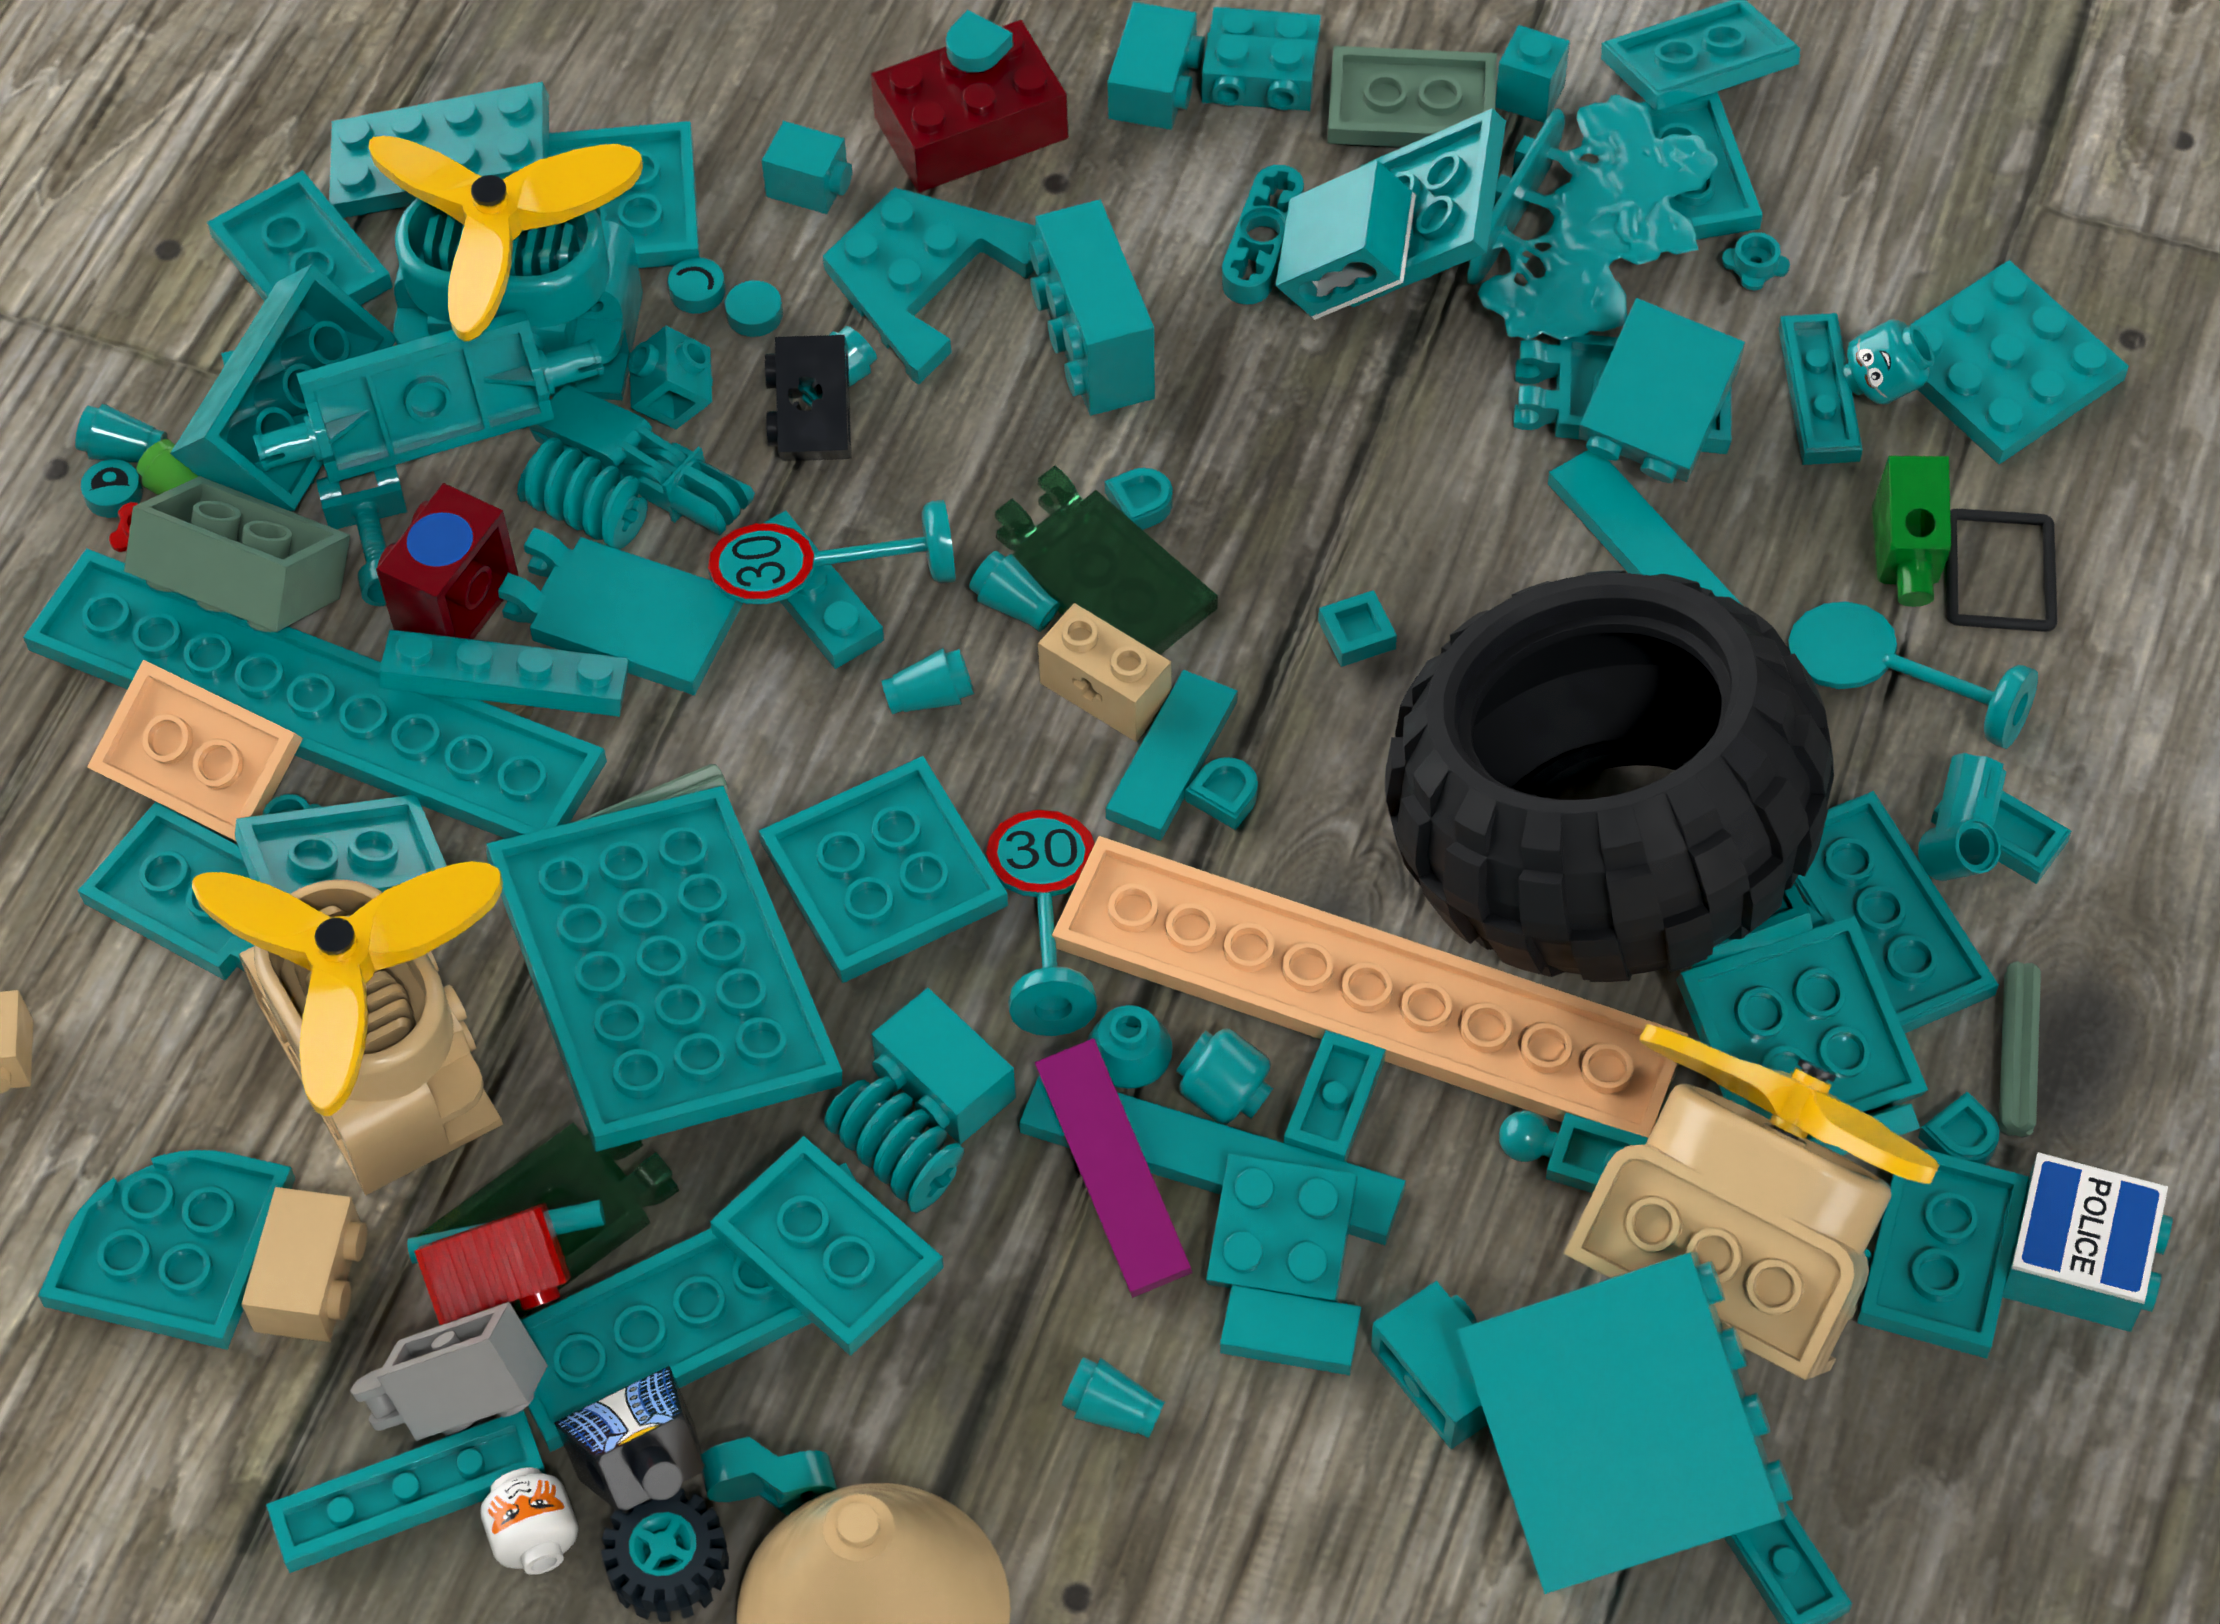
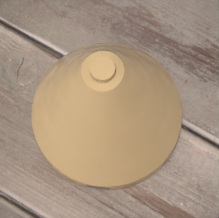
(875, 1560)

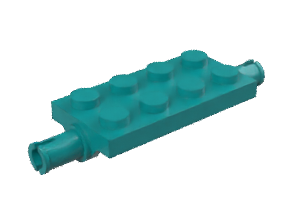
(425, 398)

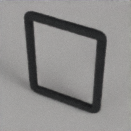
(2049, 572)

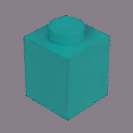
(1532, 73)
(806, 167)

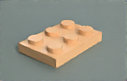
(193, 750)

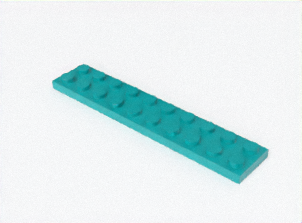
(443, 749)

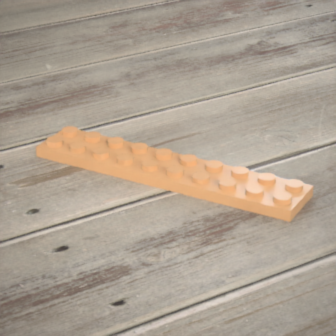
(1365, 984)

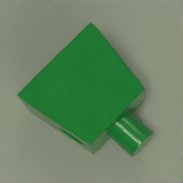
(1912, 525)

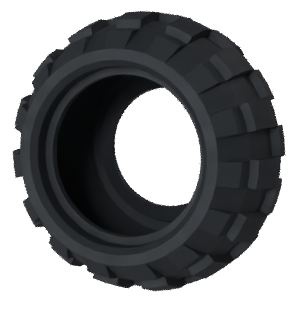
(1591, 682)

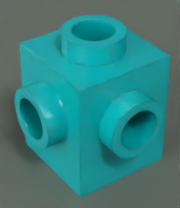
(670, 377)

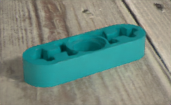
(1266, 254)

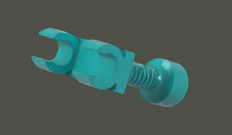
(365, 510)

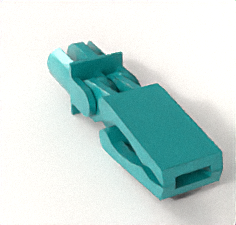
(667, 472)

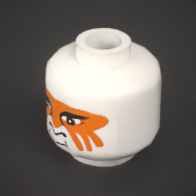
(529, 1520)

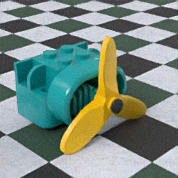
(517, 244)

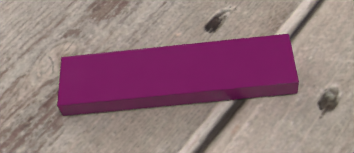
(1113, 1168)

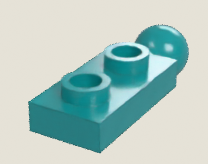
(1575, 1153)

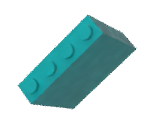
(1625, 1421)

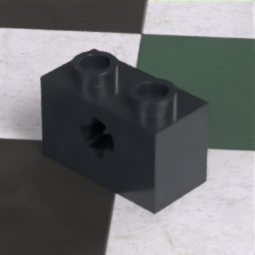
(825, 429)

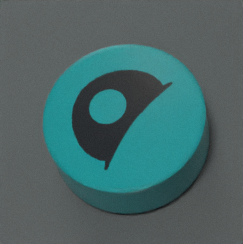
(110, 486)

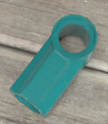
(1964, 831)

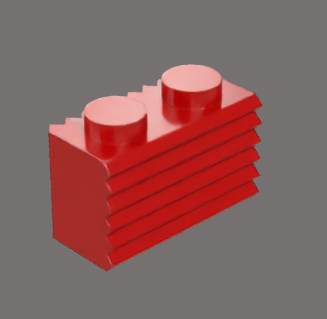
(494, 1265)

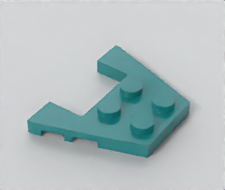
(910, 252)

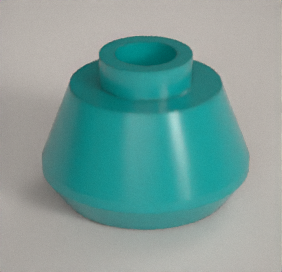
(1133, 1046)

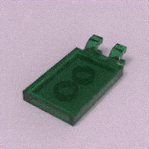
(1105, 564)
(567, 1174)

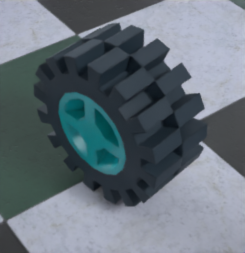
(660, 1532)

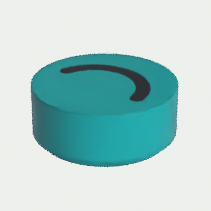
(696, 285)

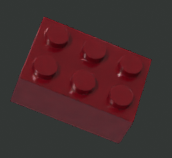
(962, 121)

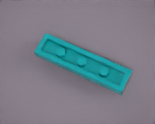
(503, 673)
(400, 1491)

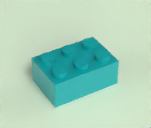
(1093, 308)

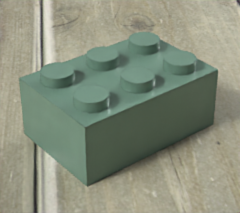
(236, 554)

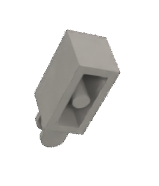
(454, 1375)

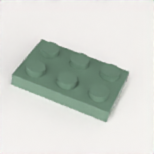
(1405, 93)

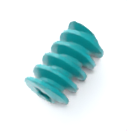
(583, 493)
(894, 1142)

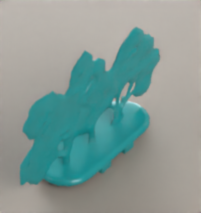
(1599, 216)

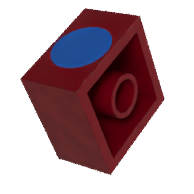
(447, 566)

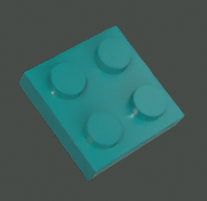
(1282, 1227)

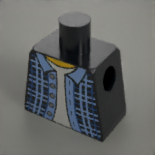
(634, 1442)

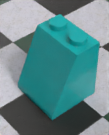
(1661, 392)

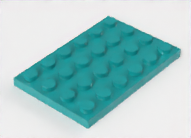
(662, 968)

